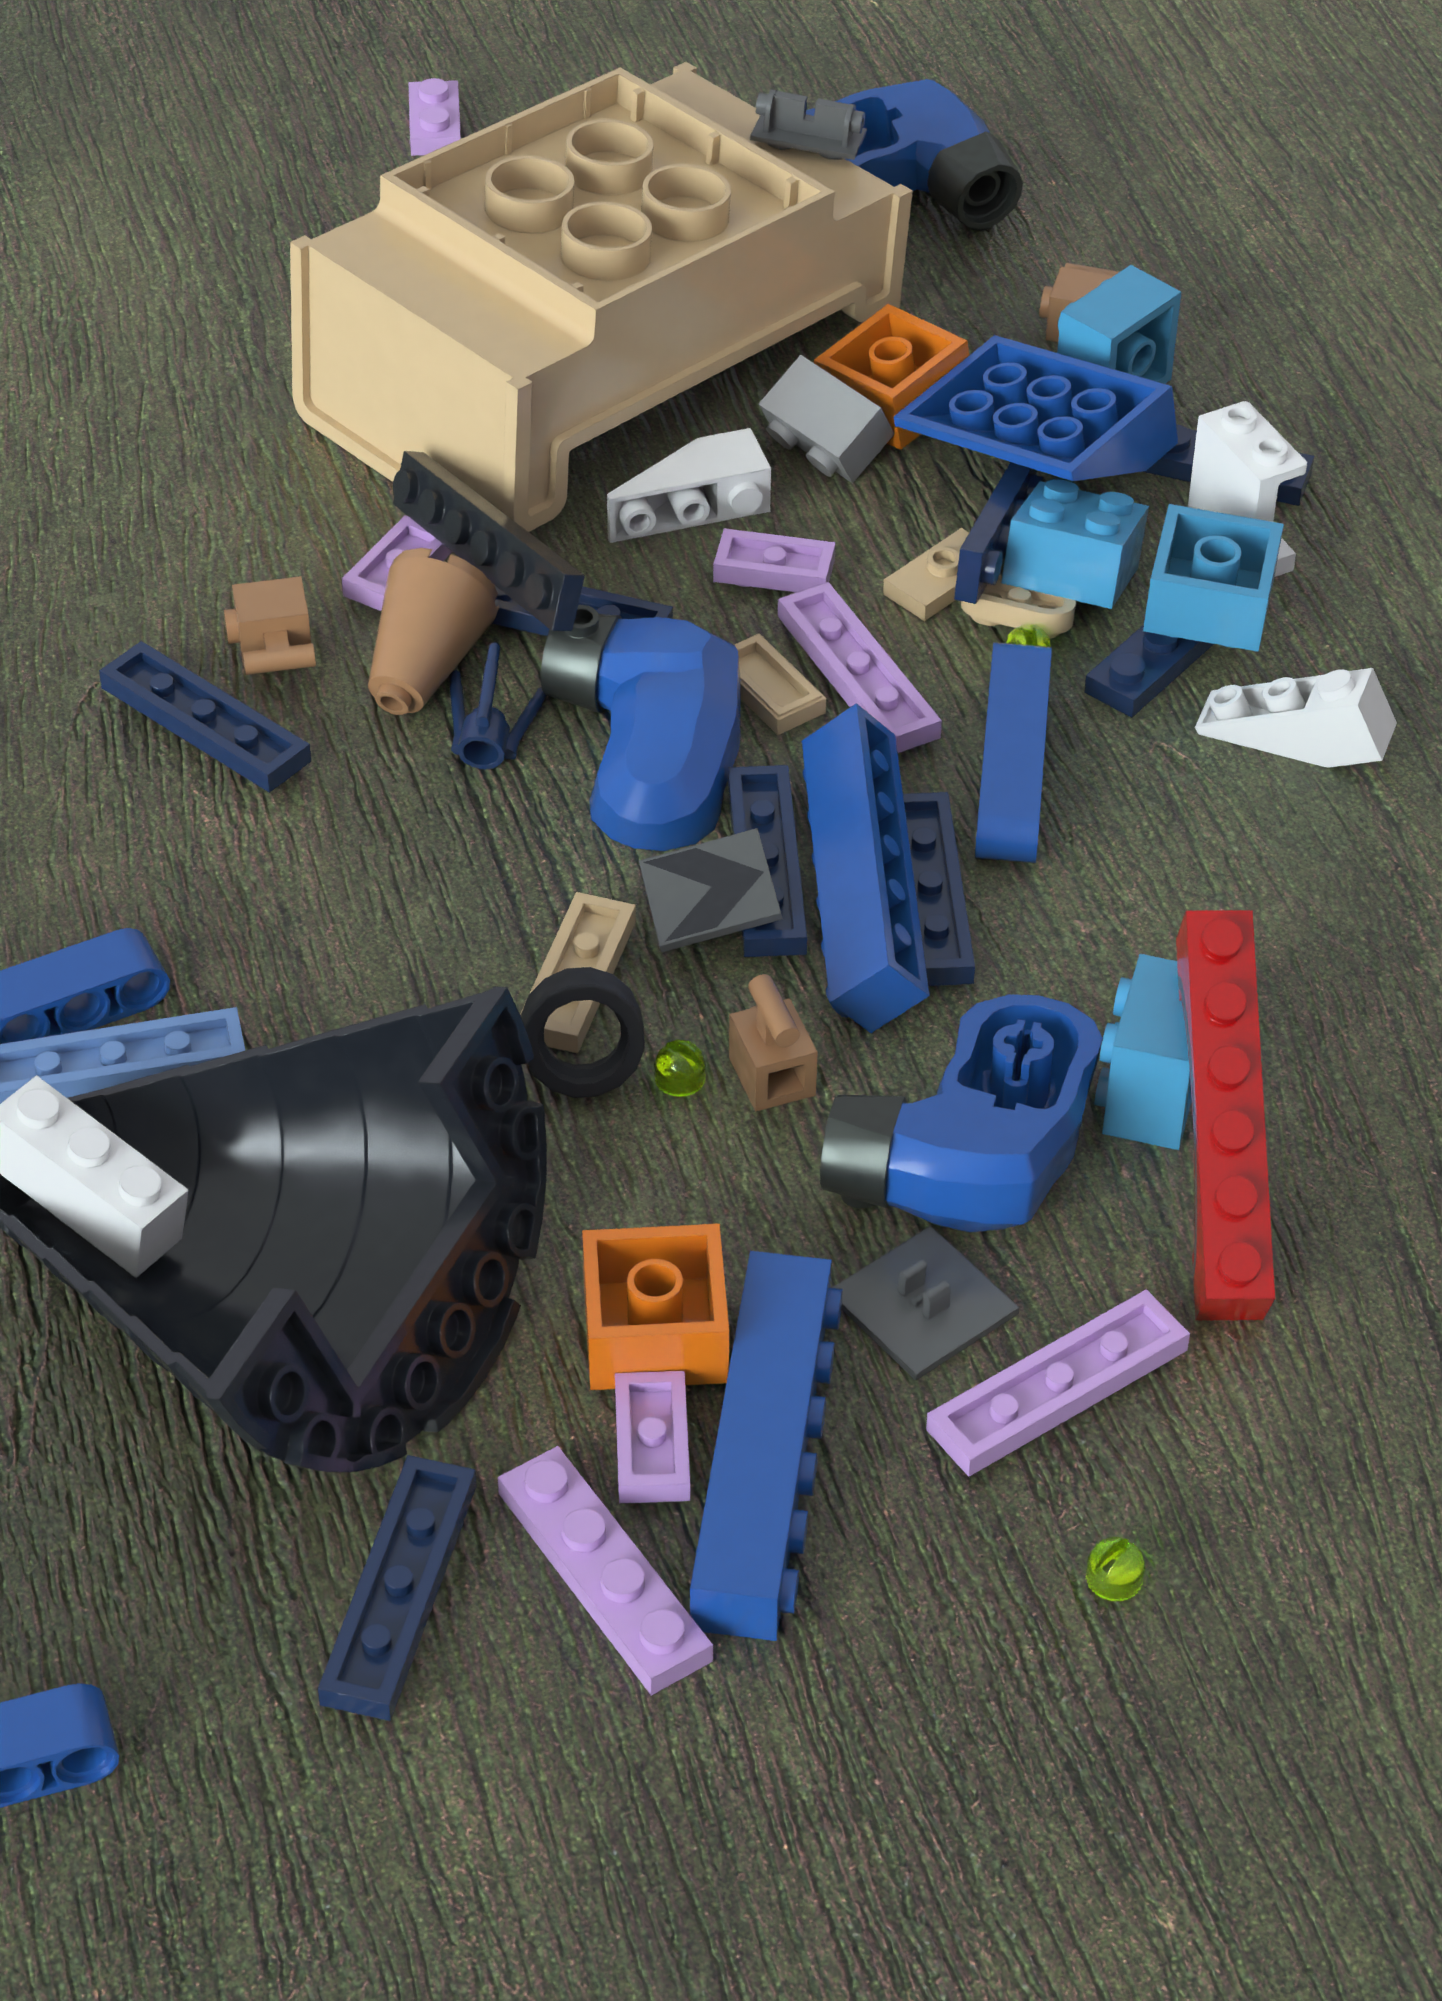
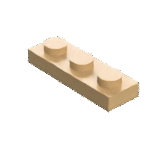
(589, 936)

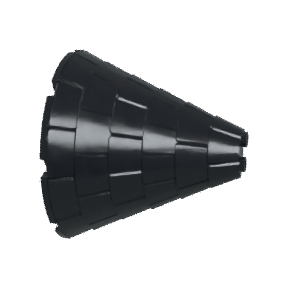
(338, 1227)

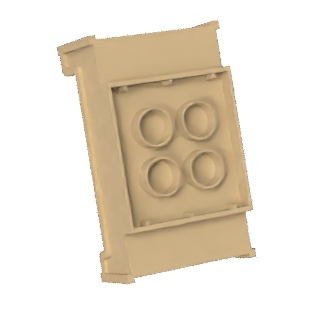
(575, 280)

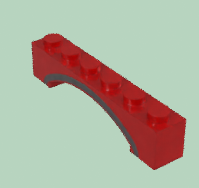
(1230, 1152)

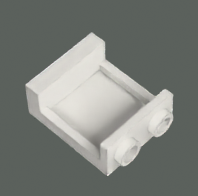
(1240, 466)

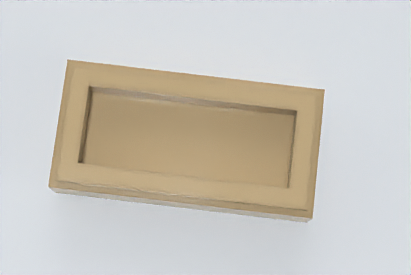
(776, 687)

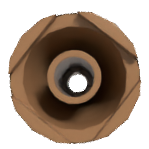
(426, 626)

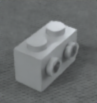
(825, 420)

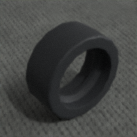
(590, 1078)

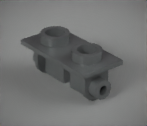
(832, 132)

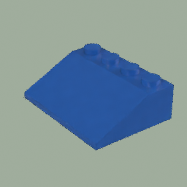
(1047, 412)

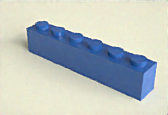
(863, 870)
(762, 1447)

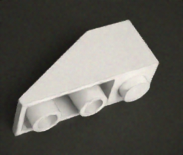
(695, 486)
(1311, 719)

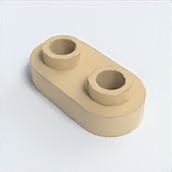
(1022, 607)

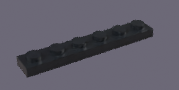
(488, 540)

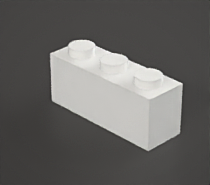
(89, 1177)

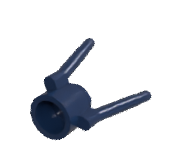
(484, 735)

